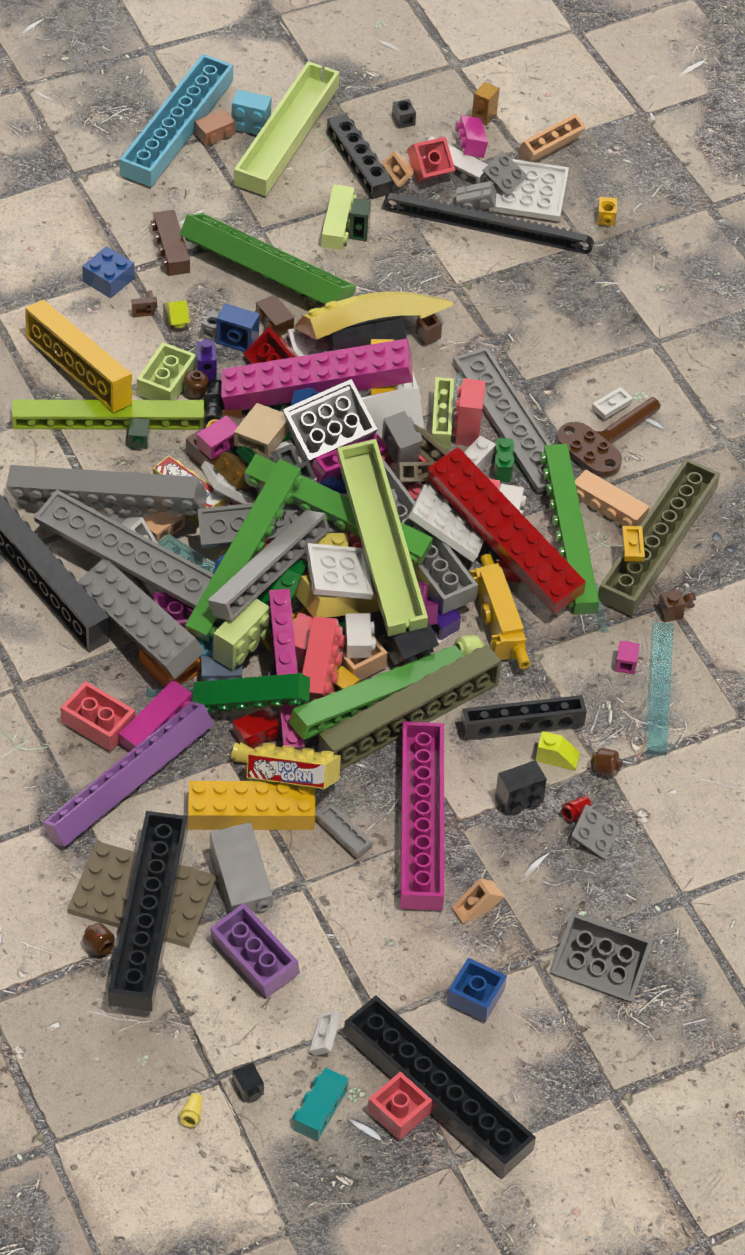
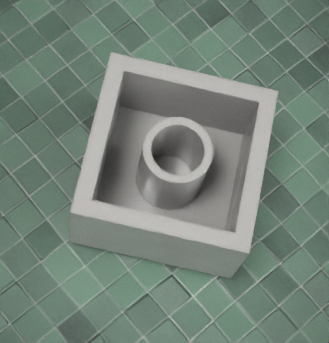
(401, 438)

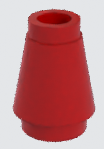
(572, 810)

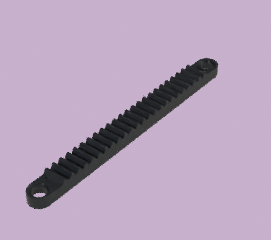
(488, 222)

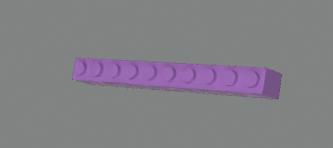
(127, 774)

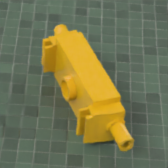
(500, 612)

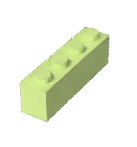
(337, 217)
(443, 410)

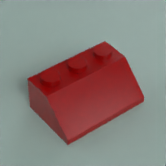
(269, 347)

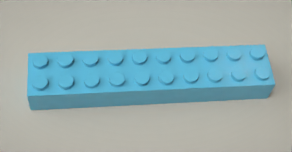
(175, 120)

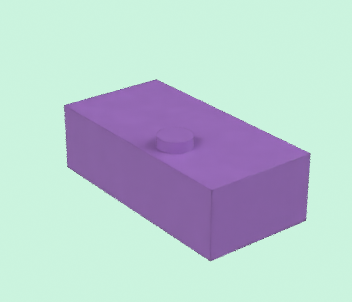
(255, 950)

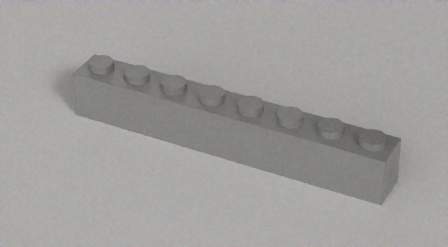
(268, 565)

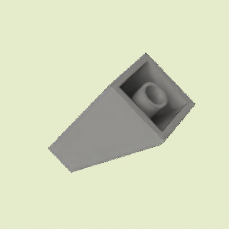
(240, 868)

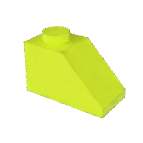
(177, 313)
(557, 751)

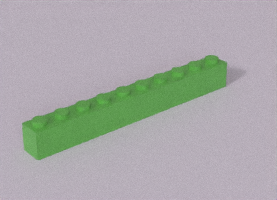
(336, 506)
(569, 522)
(247, 542)
(341, 705)

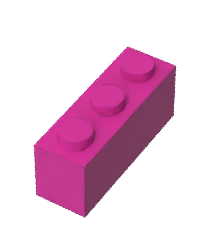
(471, 136)

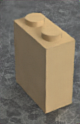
(261, 430)

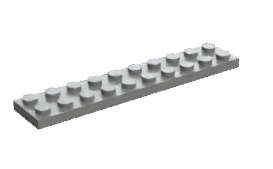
(507, 412)
(221, 524)
(124, 548)

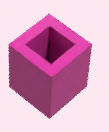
(627, 657)

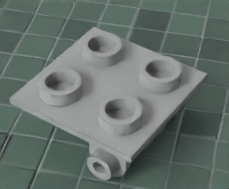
(504, 173)
(594, 832)

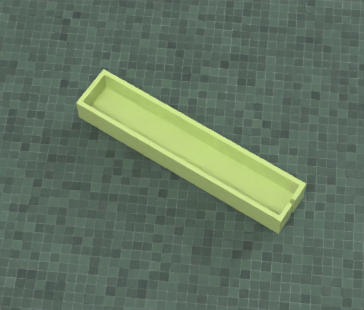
(286, 129)
(382, 537)

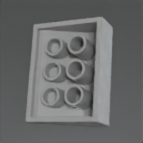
(329, 421)
(602, 956)

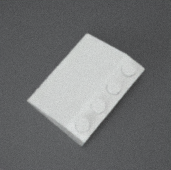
(394, 402)

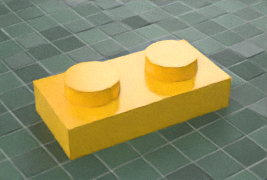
(633, 543)

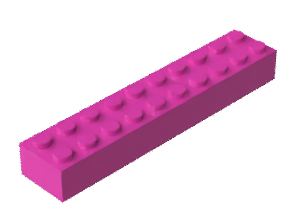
(276, 380)
(422, 816)

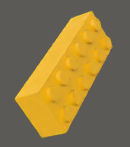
(263, 803)

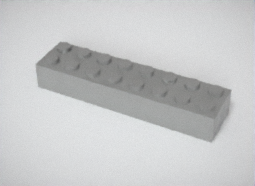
(142, 618)

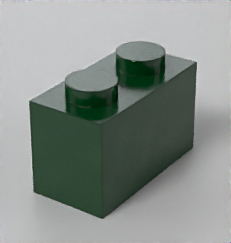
(360, 219)

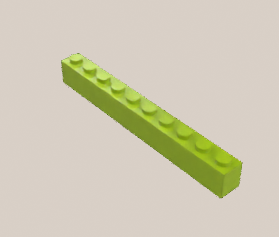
(96, 416)

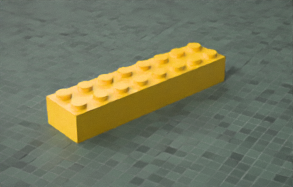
(78, 355)

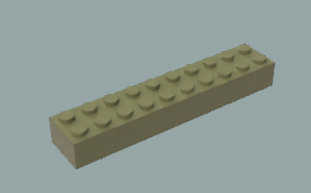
(662, 534)
(418, 702)

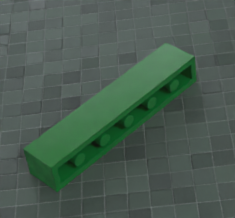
(252, 692)

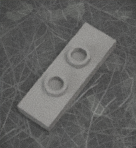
(343, 830)

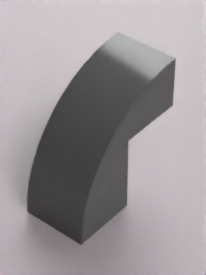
(289, 455)

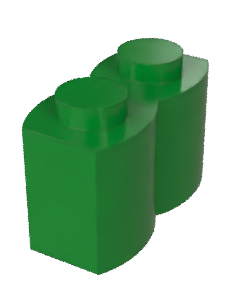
(504, 459)

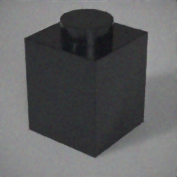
(248, 1082)

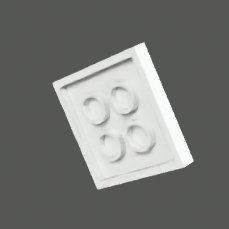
(224, 487)
(339, 571)

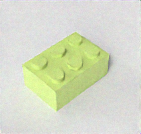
(165, 373)
(242, 634)

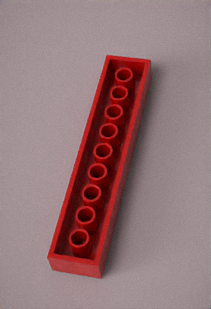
(506, 530)

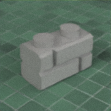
(477, 196)

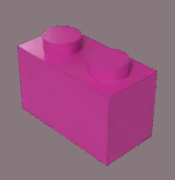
(217, 437)

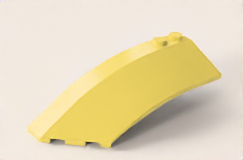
(367, 307)

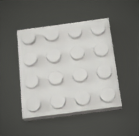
(537, 195)
(444, 522)

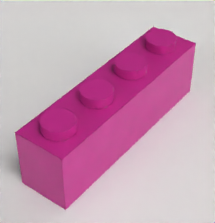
(328, 465)
(155, 714)

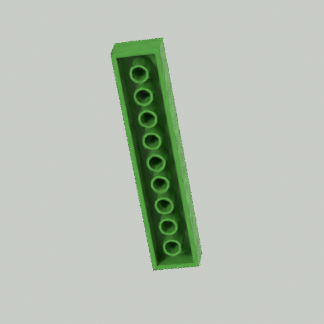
(265, 259)

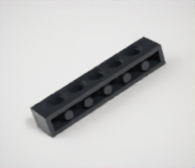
(359, 156)
(523, 717)

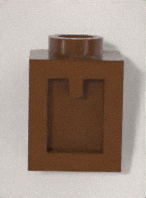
(144, 306)

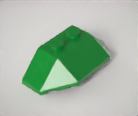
(288, 580)

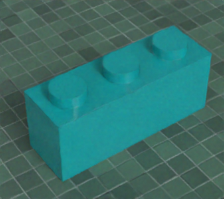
(320, 1104)

